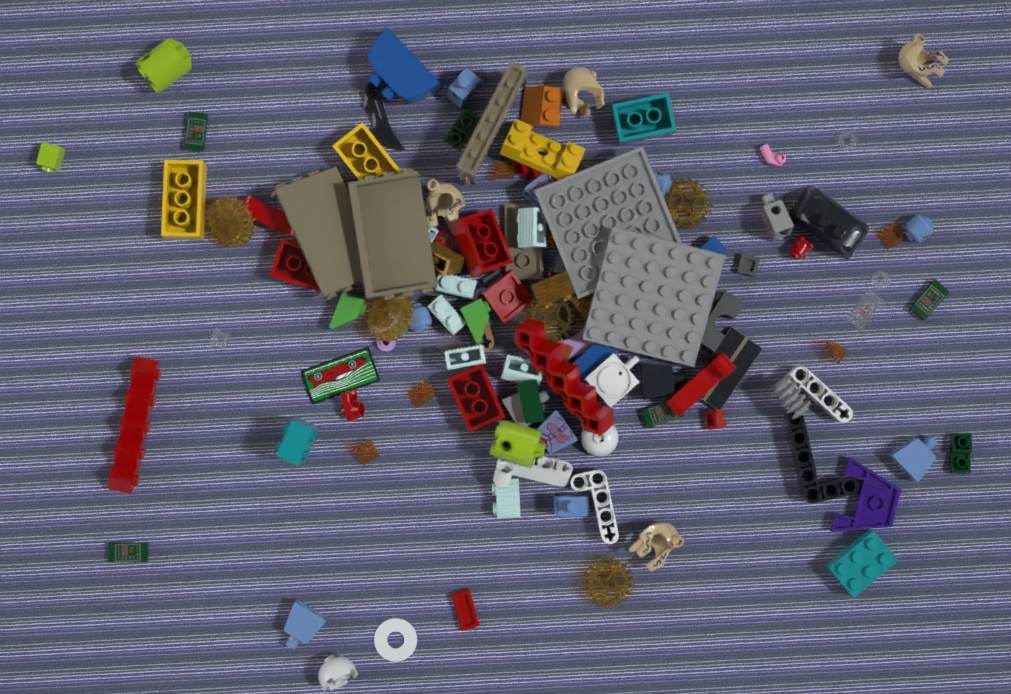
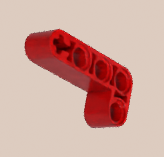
(269, 216)
(700, 384)

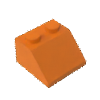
(542, 106)

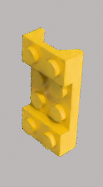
(524, 146)

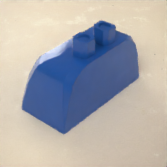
(400, 70)

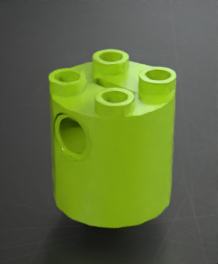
(165, 64)
(517, 443)

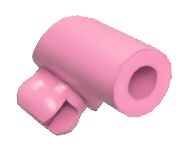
(772, 158)

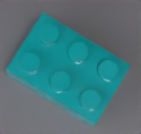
(643, 118)
(297, 441)
(861, 562)

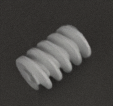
(791, 396)

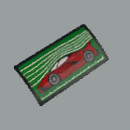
(339, 375)

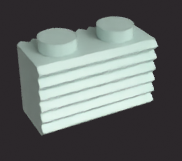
(531, 228)
(456, 286)
(447, 315)
(465, 357)
(519, 370)
(507, 500)

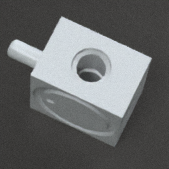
(613, 379)

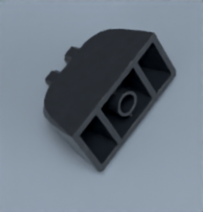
(829, 221)

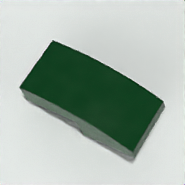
(462, 129)
(531, 401)
(960, 453)

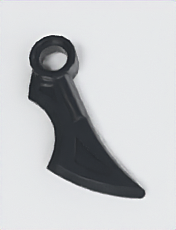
(381, 128)

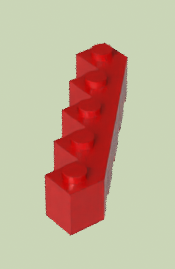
(563, 377)
(134, 425)

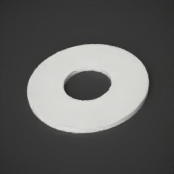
(385, 649)

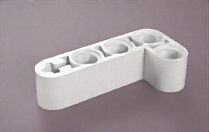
(822, 392)
(543, 470)
(599, 506)

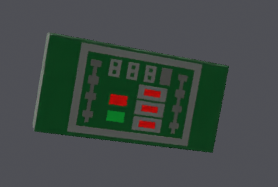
(196, 131)
(929, 300)
(658, 415)
(128, 552)

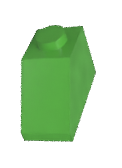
(347, 310)
(476, 316)

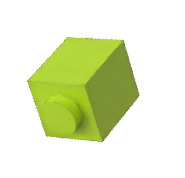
(50, 157)

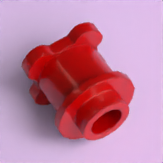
(800, 248)

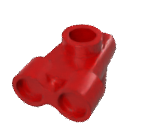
(530, 173)
(351, 408)

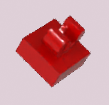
(714, 419)

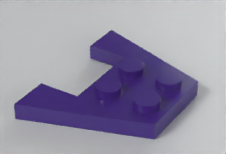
(875, 502)

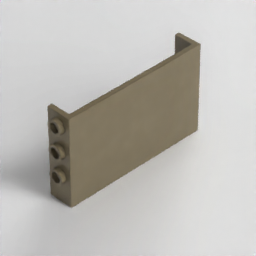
(490, 122)
(324, 228)
(392, 235)

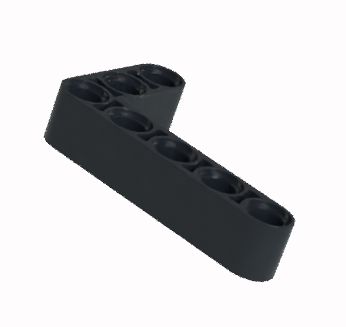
(808, 464)

